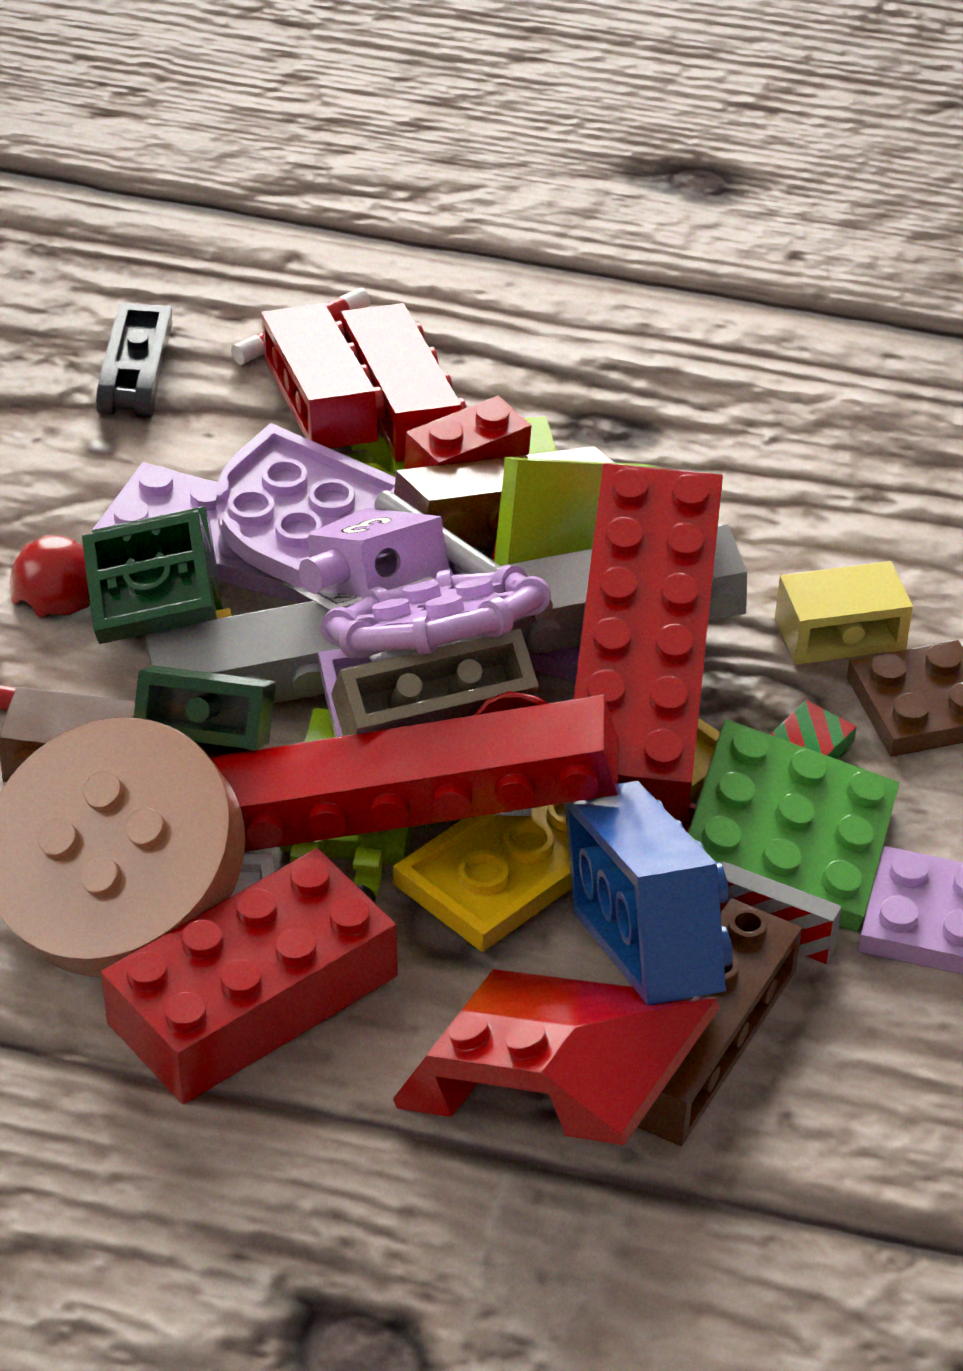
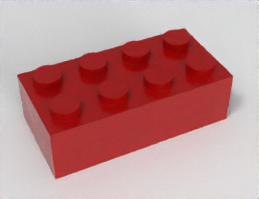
(250, 974)

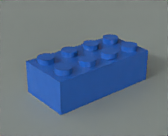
(648, 895)

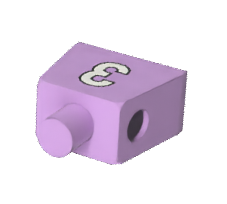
(348, 555)

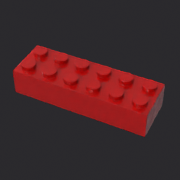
(651, 620)

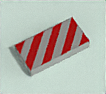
(815, 915)

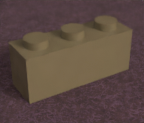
(433, 685)

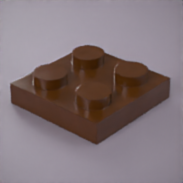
(912, 696)

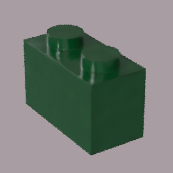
(207, 705)

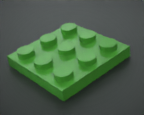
(794, 817)

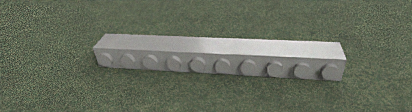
(286, 640)

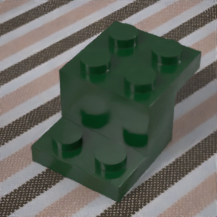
(152, 575)

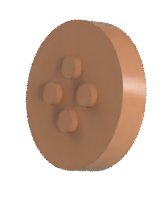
(114, 842)

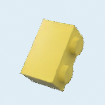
(843, 612)

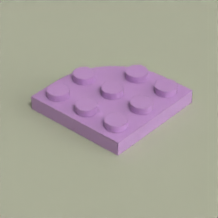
(282, 492)

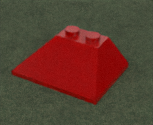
(577, 1040)

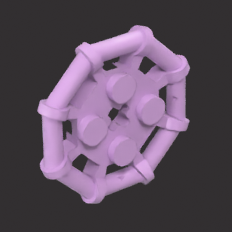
(435, 612)

